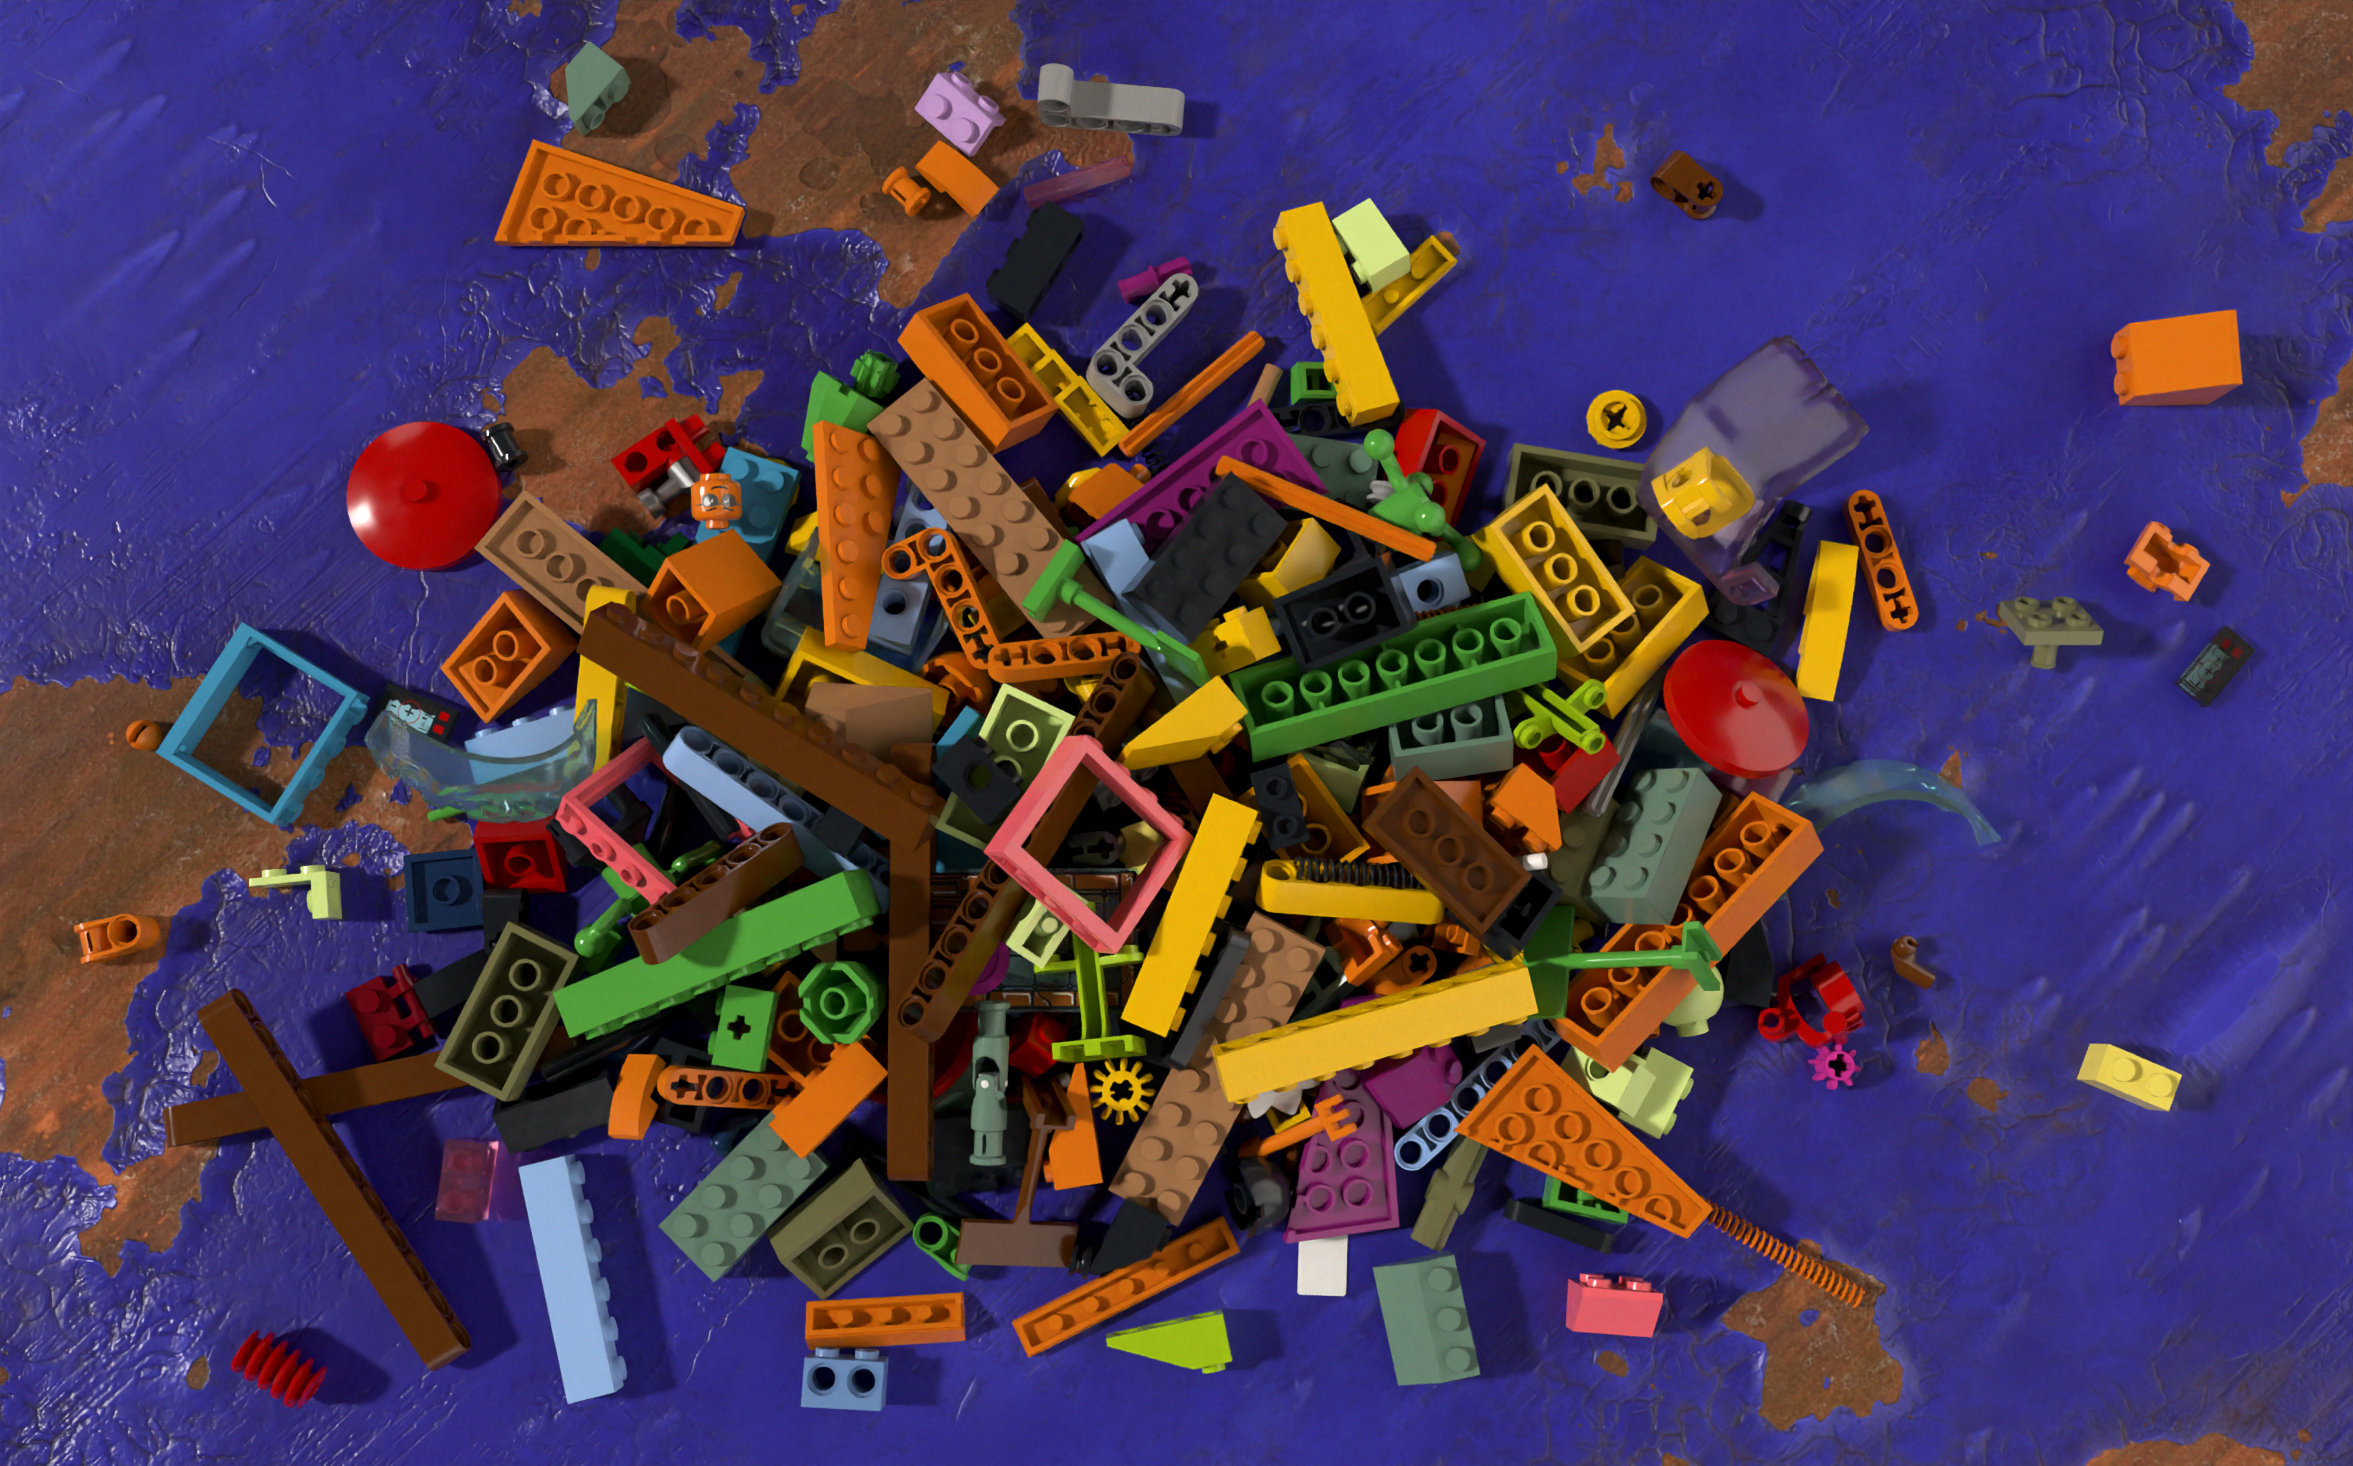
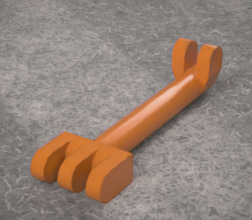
(1327, 1120)

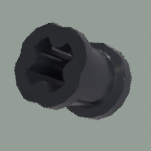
(504, 447)

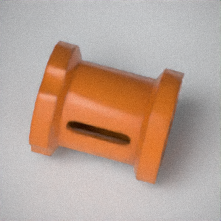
(906, 191)

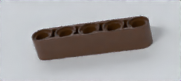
(716, 893)

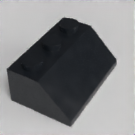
(956, 1143)

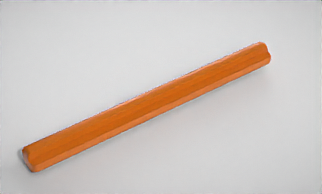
(1329, 509)

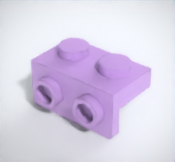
(959, 111)

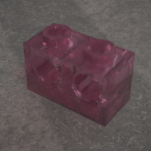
(466, 1180)

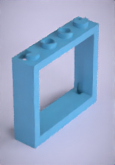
(213, 695)

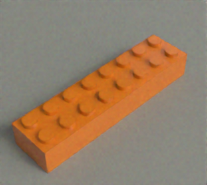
(1730, 887)

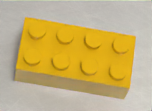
(1544, 552)
(818, 663)

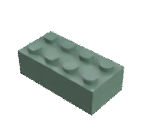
(1341, 468)
(1652, 846)
(742, 1199)

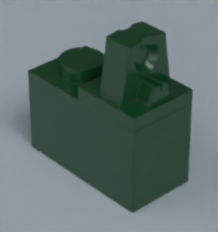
(629, 553)

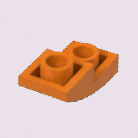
(958, 177)
(1448, 937)
(631, 1102)

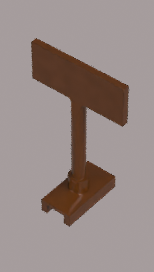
(1019, 1239)

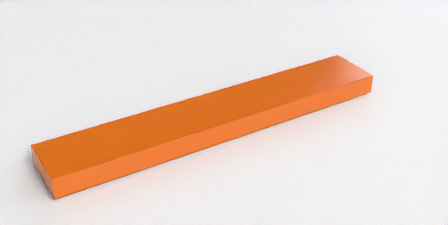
(1125, 1286)

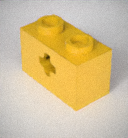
(1236, 642)

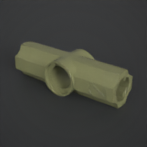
(1449, 1192)

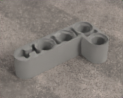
(1107, 106)
(1146, 338)

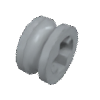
(1380, 490)

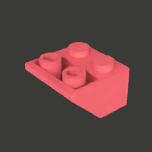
(1612, 1307)

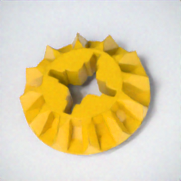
(1633, 419)

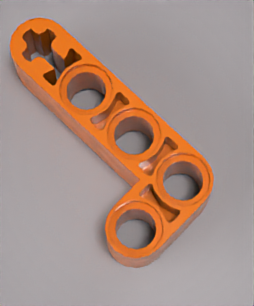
(953, 602)

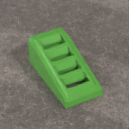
(1298, 384)

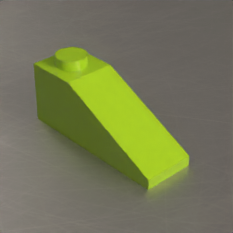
(1184, 1341)

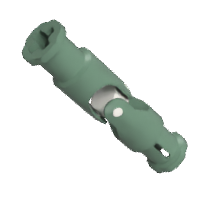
(989, 1104)

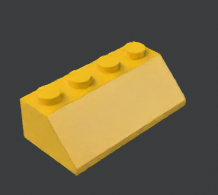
(1631, 652)

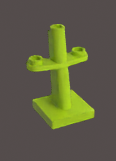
(1555, 715)
(1096, 1027)

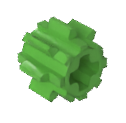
(875, 374)

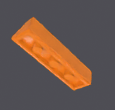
(885, 1321)

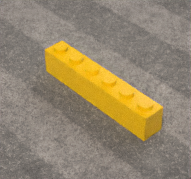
(1335, 314)
(1190, 915)

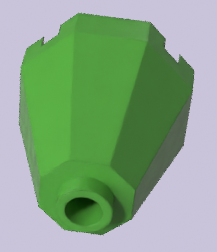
(838, 404)
(842, 1000)

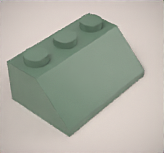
(1454, 741)
(1426, 1319)

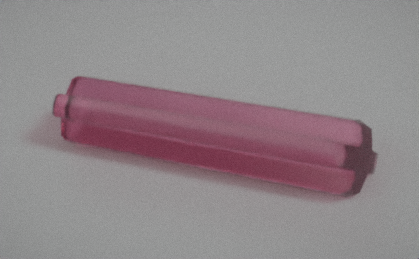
(1076, 181)

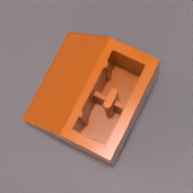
(1526, 810)

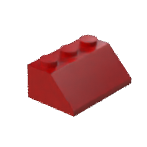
(1418, 452)

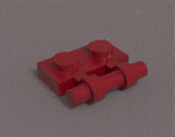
(381, 1016)

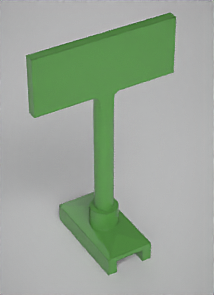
(1057, 584)
(1551, 960)

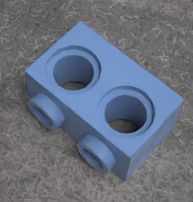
(846, 1391)

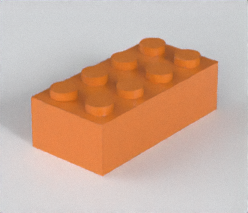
(977, 373)

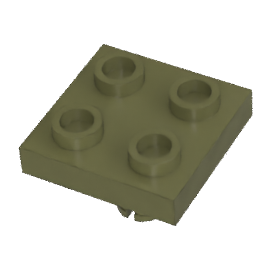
(2048, 625)

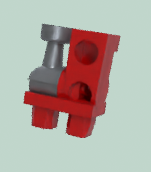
(669, 452)

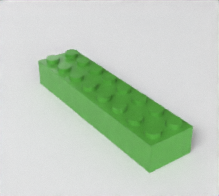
(1411, 675)
(721, 955)

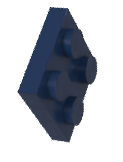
(443, 890)

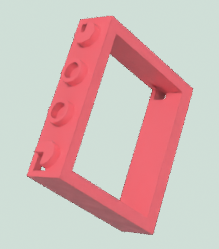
(601, 839)
(1007, 851)

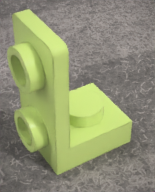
(325, 893)

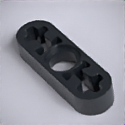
(1559, 1226)

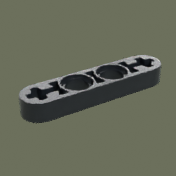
(1333, 425)
(1206, 998)

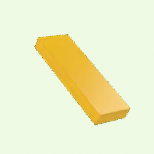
(1427, 265)

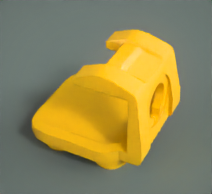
(1700, 485)

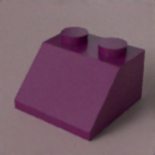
(1414, 1084)

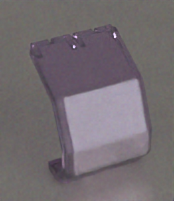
(1777, 430)

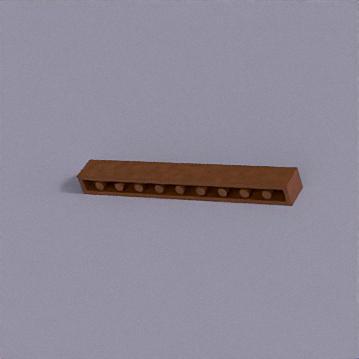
(761, 726)

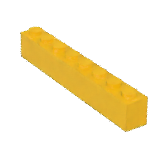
(1374, 1030)

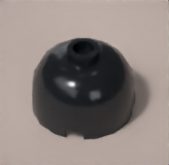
(1258, 1193)

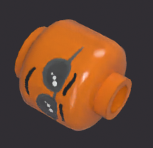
(716, 500)

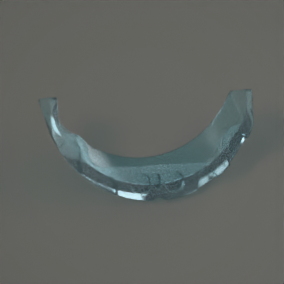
(1876, 780)
(485, 785)

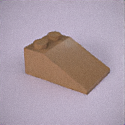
(873, 714)

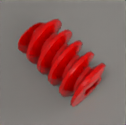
(277, 1370)

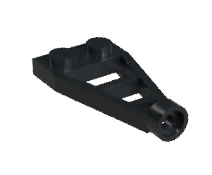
(1745, 623)

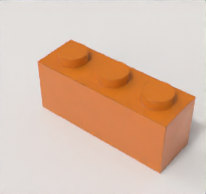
(828, 1097)

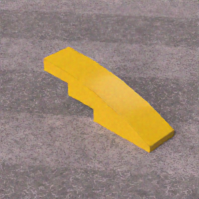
(1076, 399)
(1826, 619)

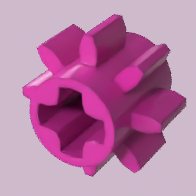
(1846, 1066)

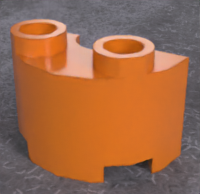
(2163, 564)
(1363, 945)

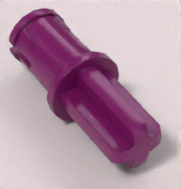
(1152, 279)

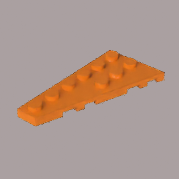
(591, 203)
(854, 510)
(1562, 1131)

